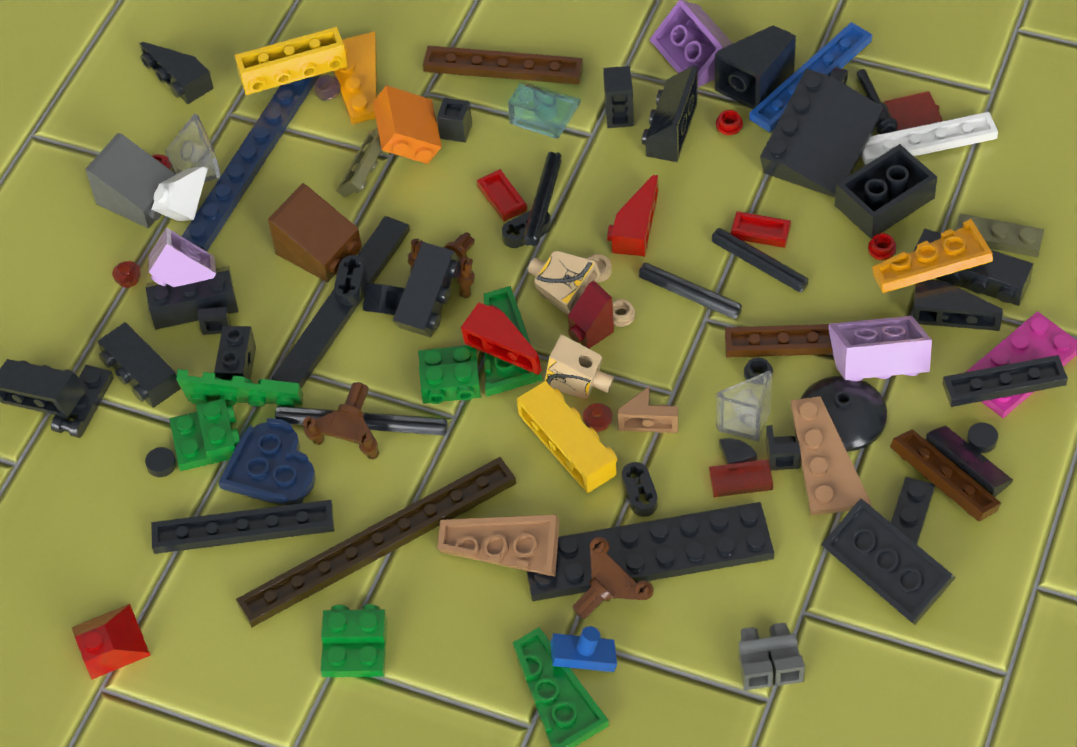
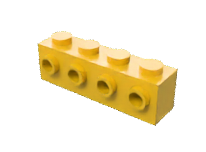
(291, 60)
(567, 436)

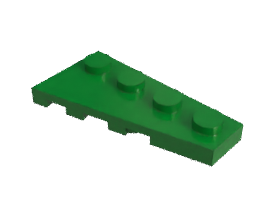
(501, 374)
(560, 698)

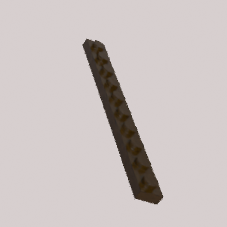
(375, 542)

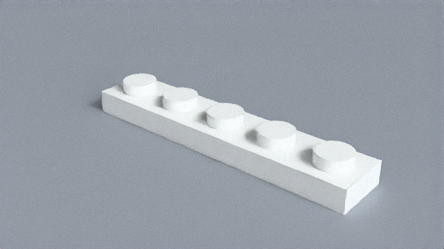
(933, 136)

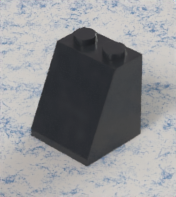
(755, 65)

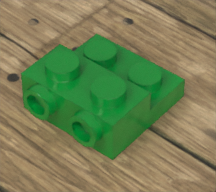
(448, 374)
(205, 435)
(354, 642)

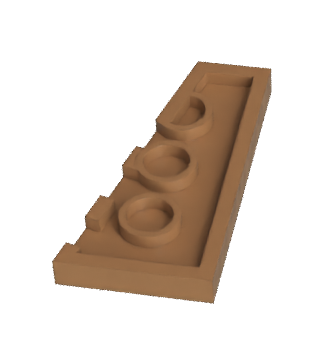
(826, 466)
(513, 542)

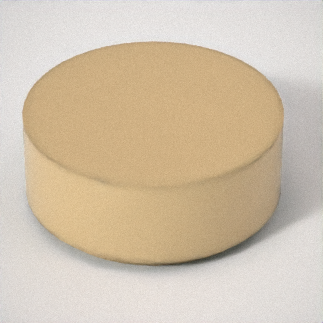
(604, 266)

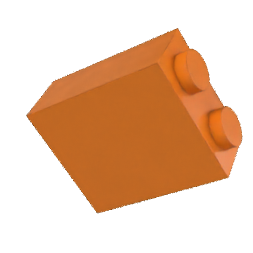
(407, 124)

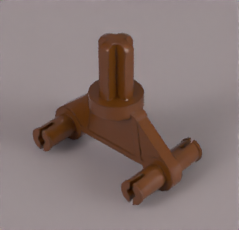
(460, 246)
(345, 423)
(608, 581)

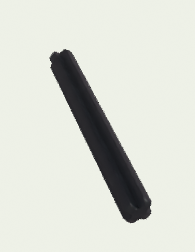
(542, 199)

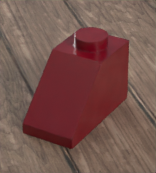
(591, 316)

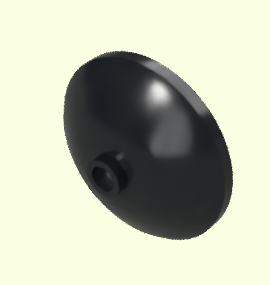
(860, 418)

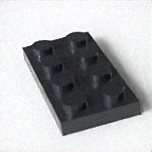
(888, 561)

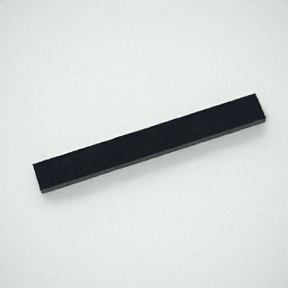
(332, 315)

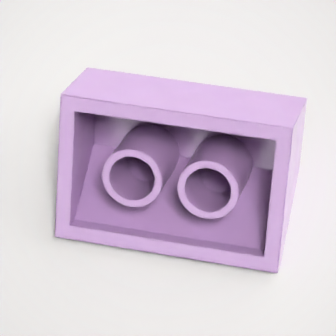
(179, 261)
(880, 348)

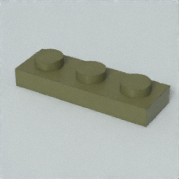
(362, 165)
(1007, 236)

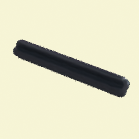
(760, 260)
(690, 290)

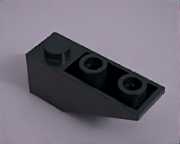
(181, 71)

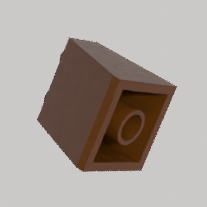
(313, 233)

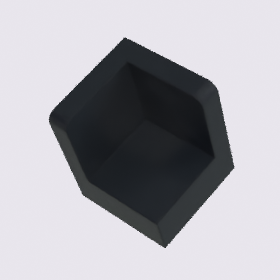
(454, 120)
(382, 298)
(782, 451)

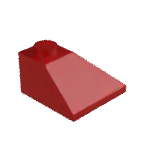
(110, 641)

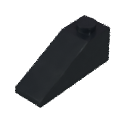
(949, 306)

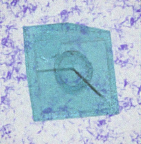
(541, 109)

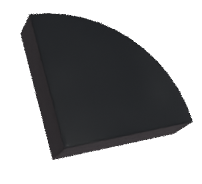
(736, 451)

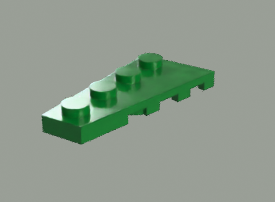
(239, 390)

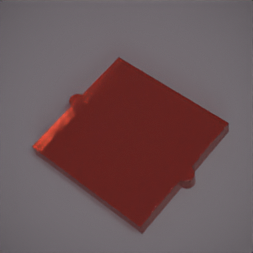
(914, 110)

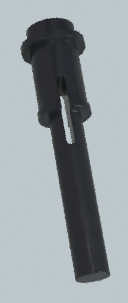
(886, 123)

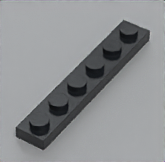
(242, 526)

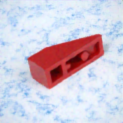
(634, 221)
(496, 335)

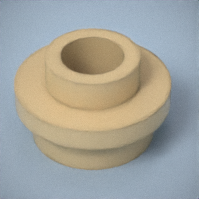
(623, 307)

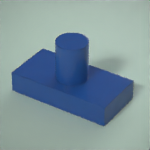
(584, 651)

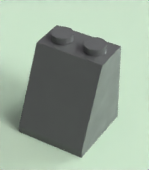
(126, 180)

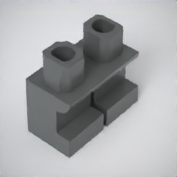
(770, 658)

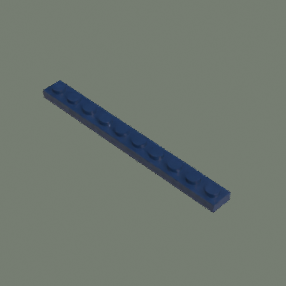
(247, 162)

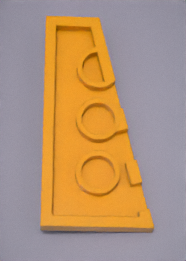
(360, 77)
(947, 255)

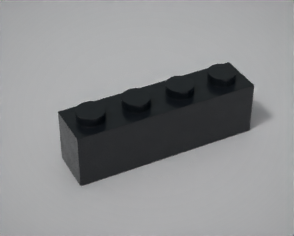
(1002, 279)

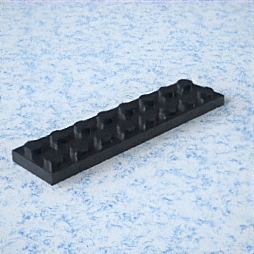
(662, 549)

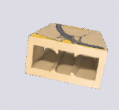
(563, 278)
(576, 369)

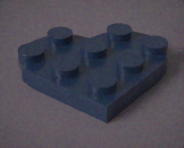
(269, 465)

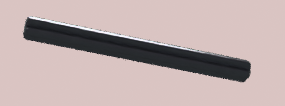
(374, 421)

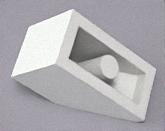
(180, 194)

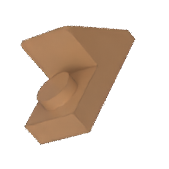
(643, 417)

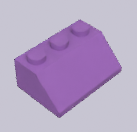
(690, 39)

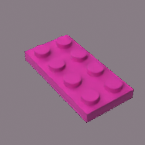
(1032, 340)

